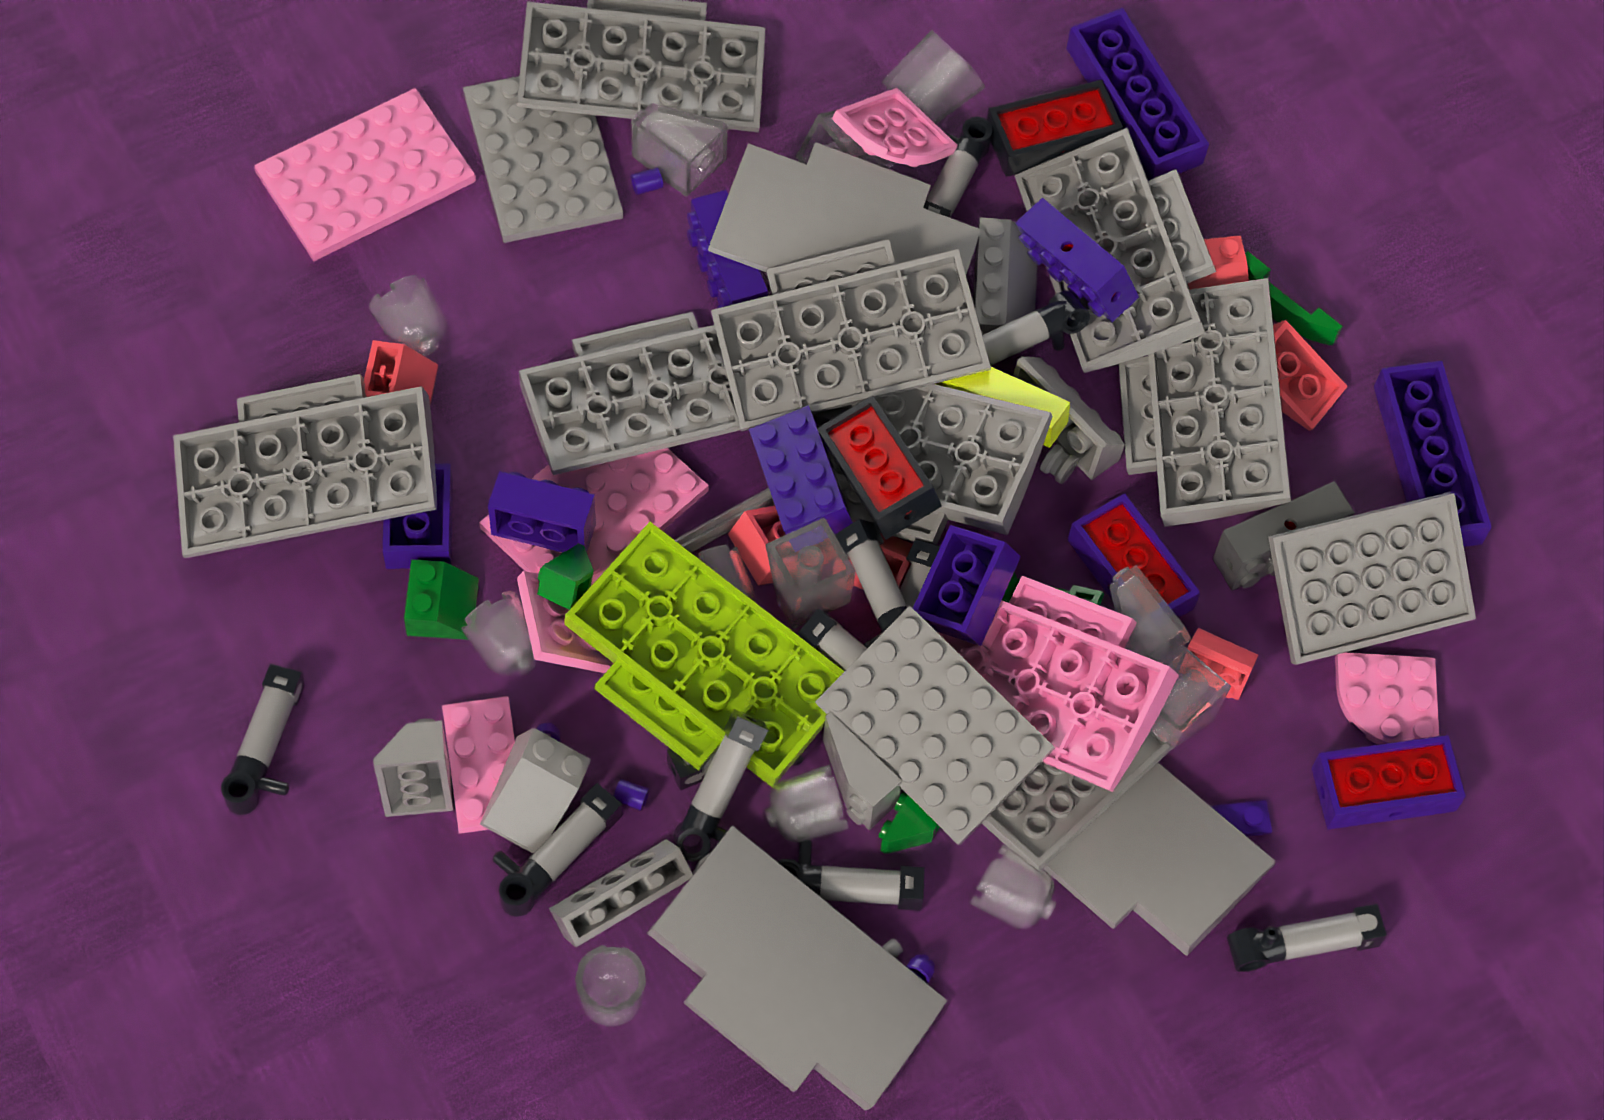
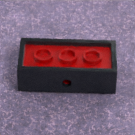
(1050, 125)
(879, 467)

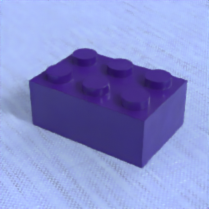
(541, 512)
(422, 534)
(966, 584)

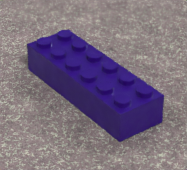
(1140, 92)
(1431, 442)

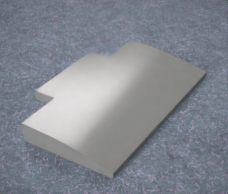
(641, 53)
(832, 204)
(1141, 226)
(849, 332)
(630, 393)
(1211, 411)
(969, 448)
(305, 465)
(1162, 858)
(793, 975)

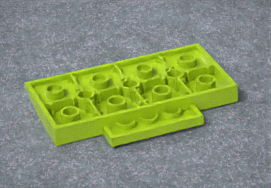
(697, 650)

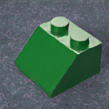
(439, 600)

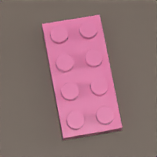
(478, 748)

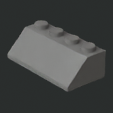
(1002, 275)
(1085, 432)
(415, 771)

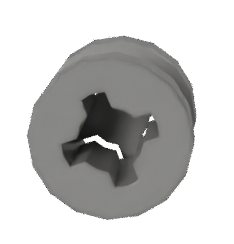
(1059, 463)

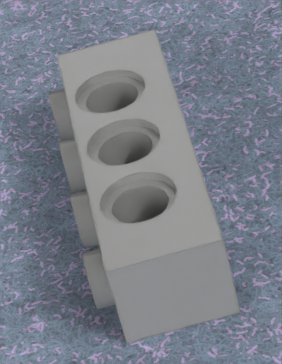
(621, 892)

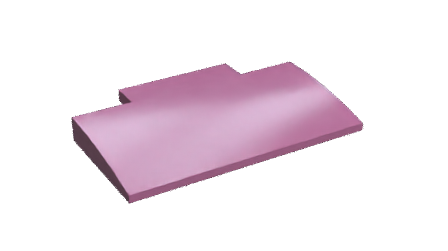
(1072, 678)

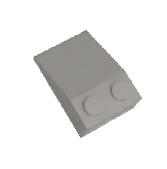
(863, 779)
(534, 789)

